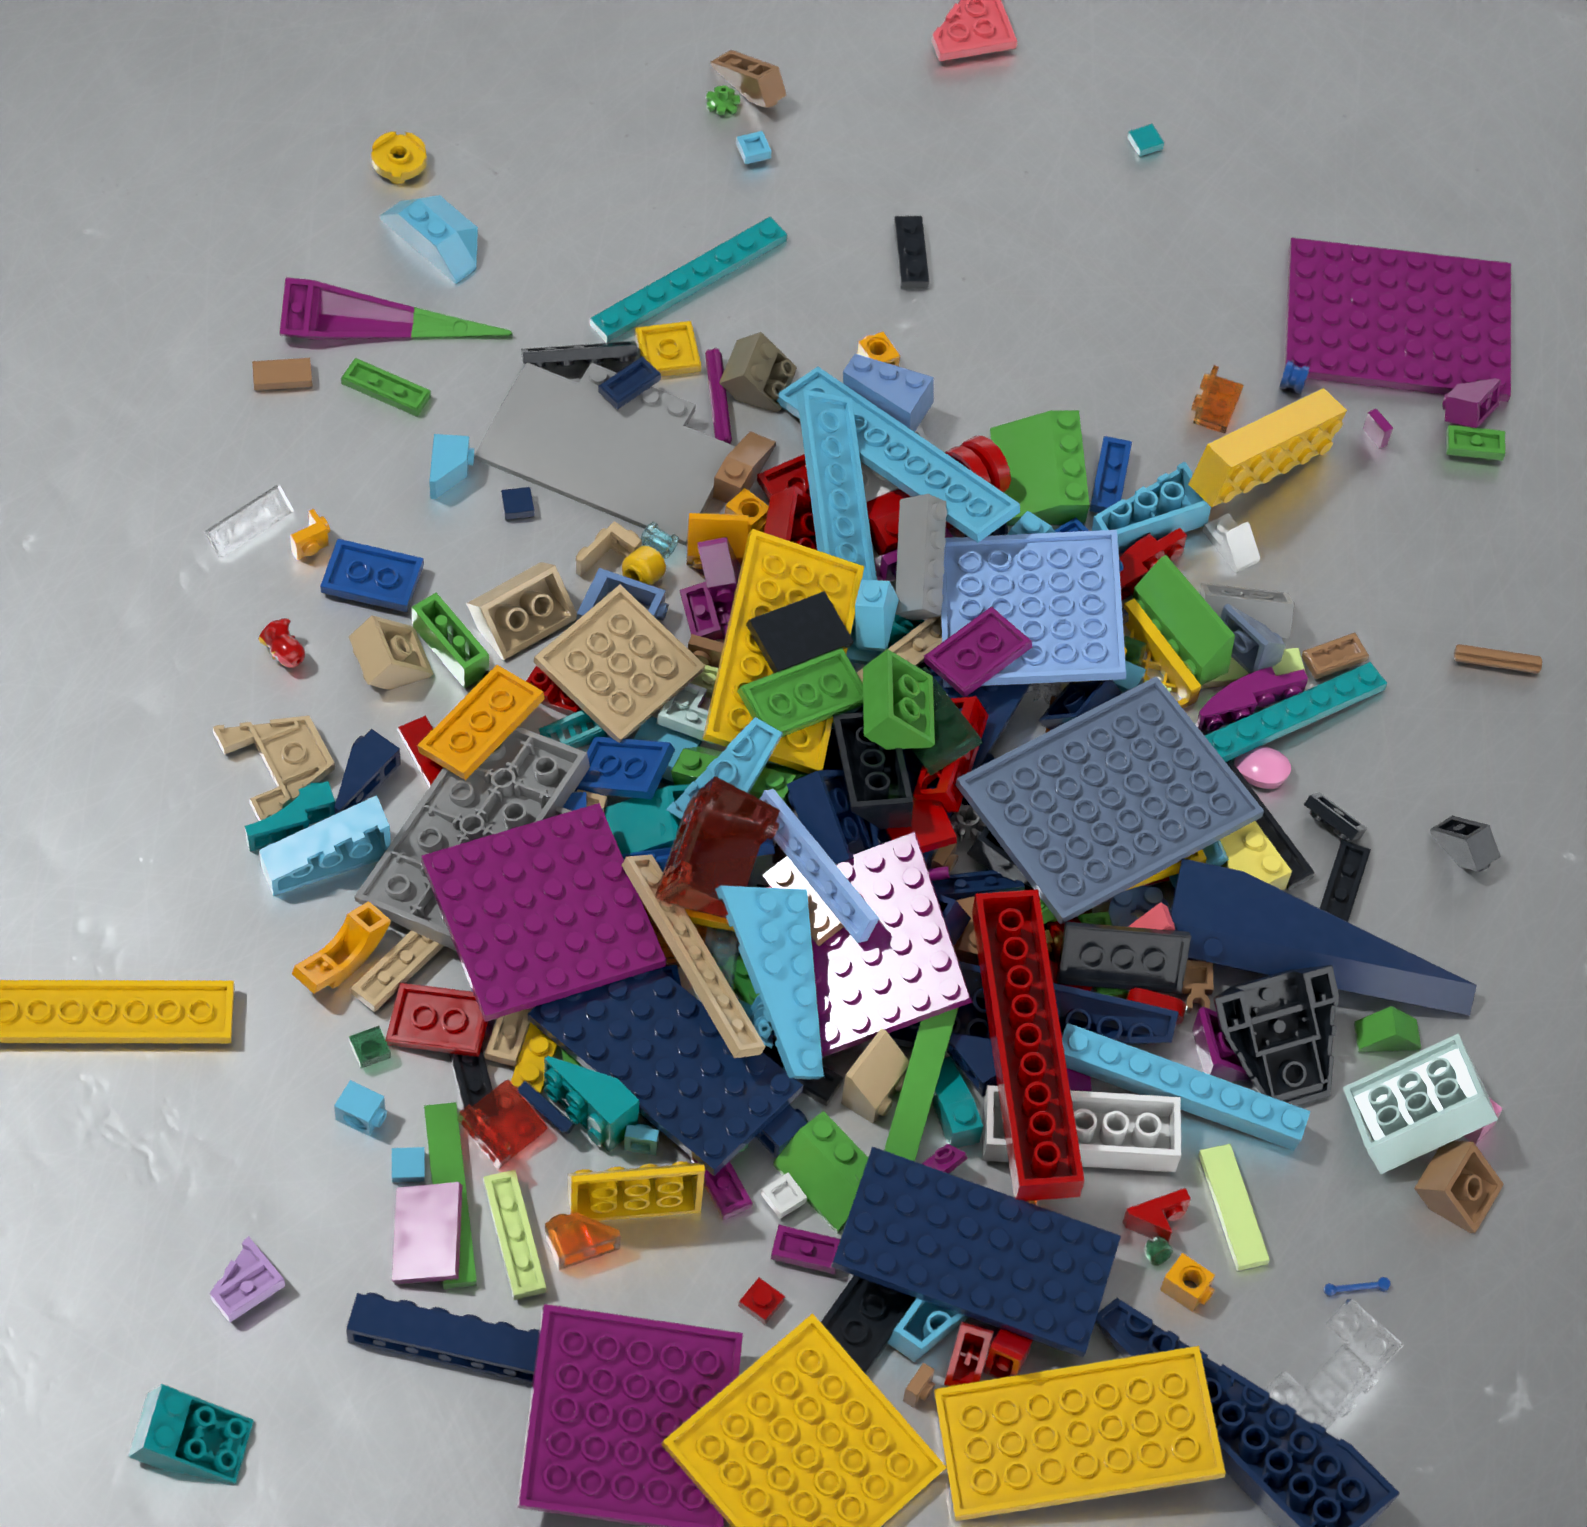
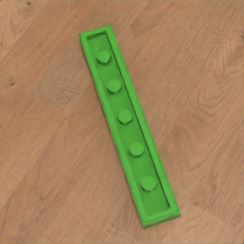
(920, 1085)
(448, 1167)

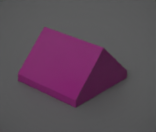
(1214, 1050)

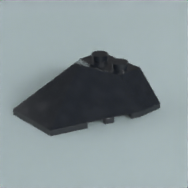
(1283, 1031)

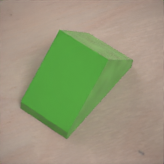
(1387, 1031)

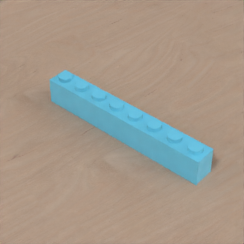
(1198, 1091)

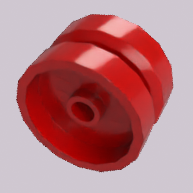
(984, 459)

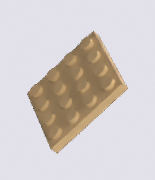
(619, 664)

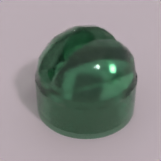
(1158, 1251)

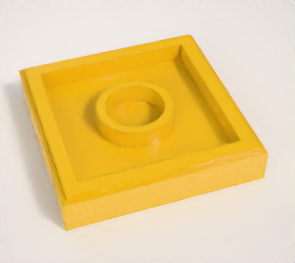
(669, 347)

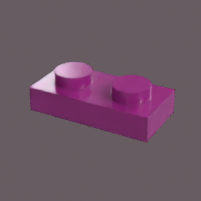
(804, 1249)

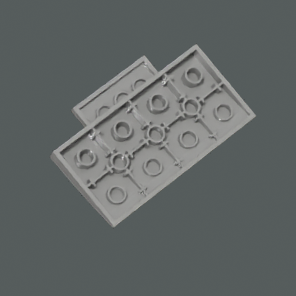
(621, 461)
(513, 787)

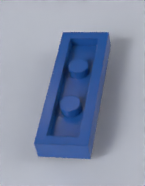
(1110, 473)

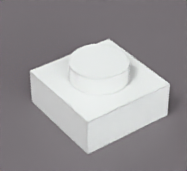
(784, 1195)

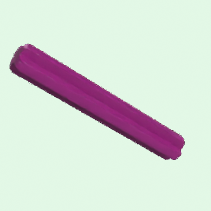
(718, 396)

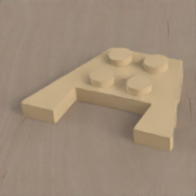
(291, 753)

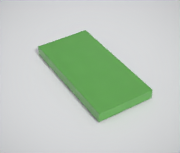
(805, 693)

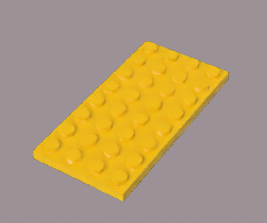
(771, 577)
(1078, 1433)

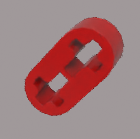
(1159, 1000)

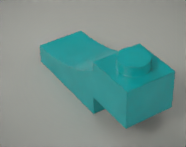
(311, 806)

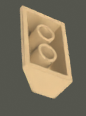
(523, 610)

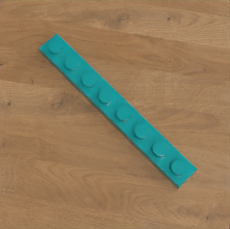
(688, 279)
(1297, 711)

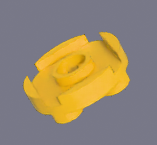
(403, 168)

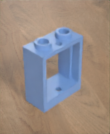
(607, 581)

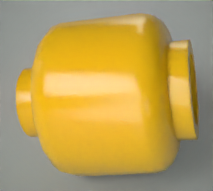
(644, 565)

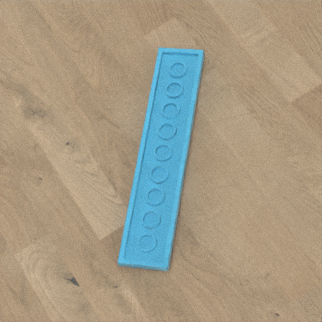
(912, 461)
(837, 487)

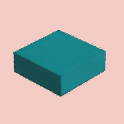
(1145, 140)

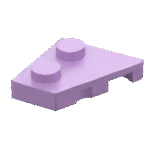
(246, 1282)

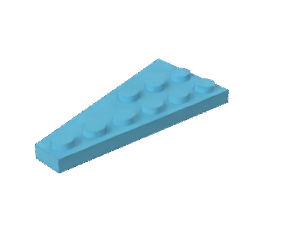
(780, 964)

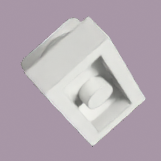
(1233, 542)

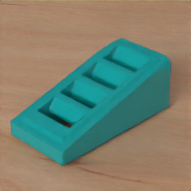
(569, 722)

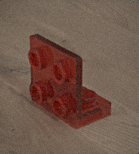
(502, 1123)

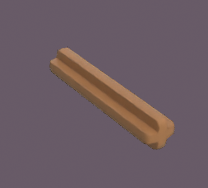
(1497, 658)

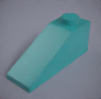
(956, 1108)

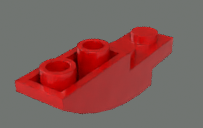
(1145, 554)

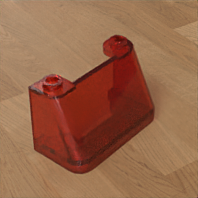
(715, 846)

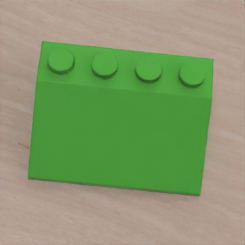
(1046, 466)

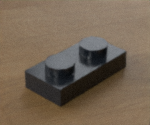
(1325, 810)

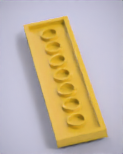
(116, 1011)

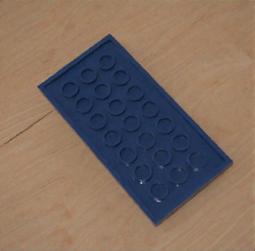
(673, 1061)
(977, 1251)

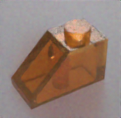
(579, 1239)

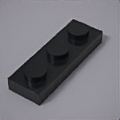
(911, 252)

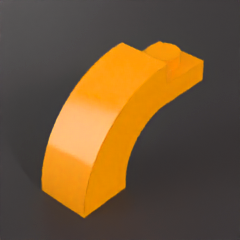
(346, 951)

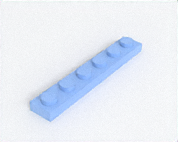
(821, 871)

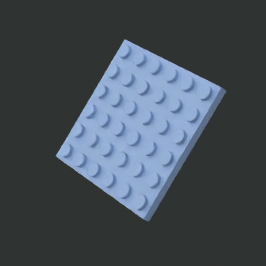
(1052, 589)

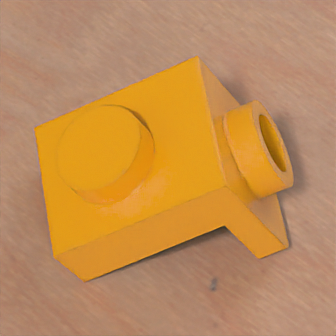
(312, 538)

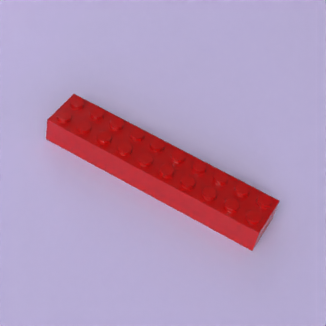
(1027, 1046)

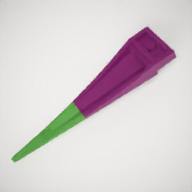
(331, 312)

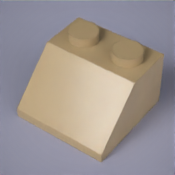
(389, 653)
(875, 1078)

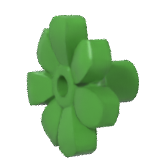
(723, 100)

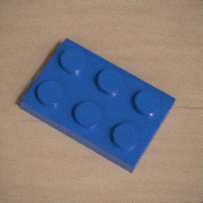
(372, 575)
(626, 767)

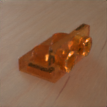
(1217, 401)

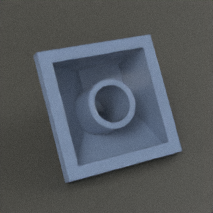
(1254, 642)

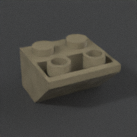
(757, 372)

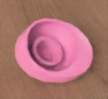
(1264, 767)

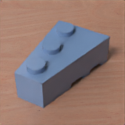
(891, 388)

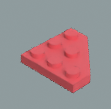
(974, 29)

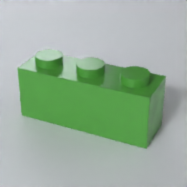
(450, 640)

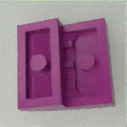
(703, 615)

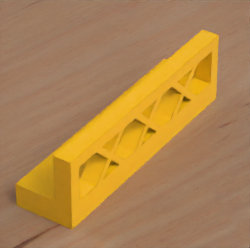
(1162, 656)

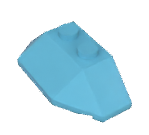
(436, 233)

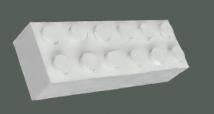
(1110, 1128)

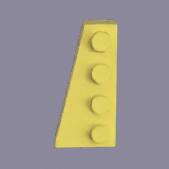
(1255, 854)

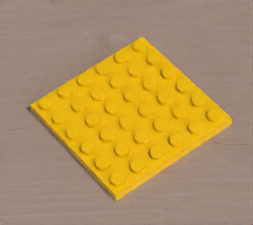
(804, 1442)

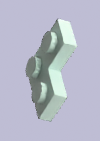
(684, 712)

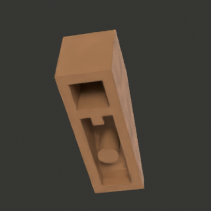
(753, 78)
(742, 466)

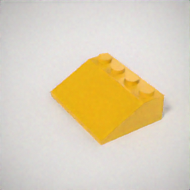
(637, 1191)

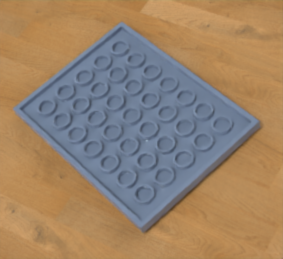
(1109, 799)

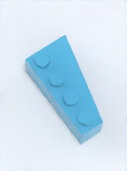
(1156, 510)
(327, 848)

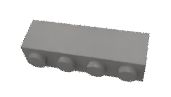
(920, 557)

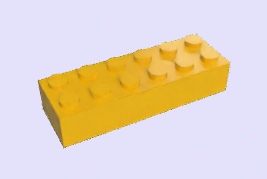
(1267, 447)

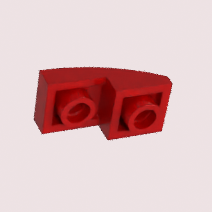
(554, 696)

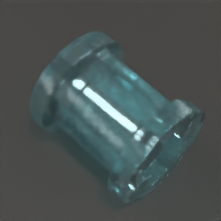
(659, 540)

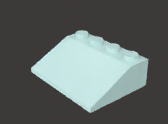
(1419, 1104)

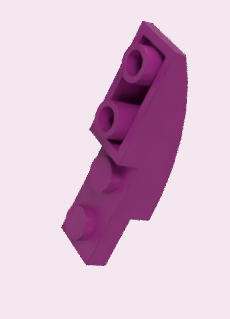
(1246, 693)

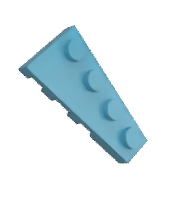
(737, 764)

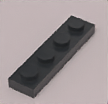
(590, 352)

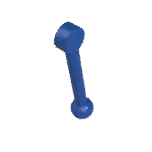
(1383, 1285)

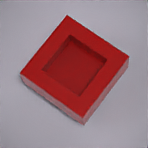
(761, 1301)

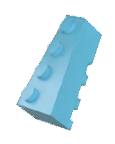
(923, 1328)

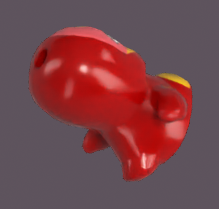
(282, 644)

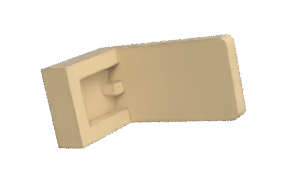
(615, 538)

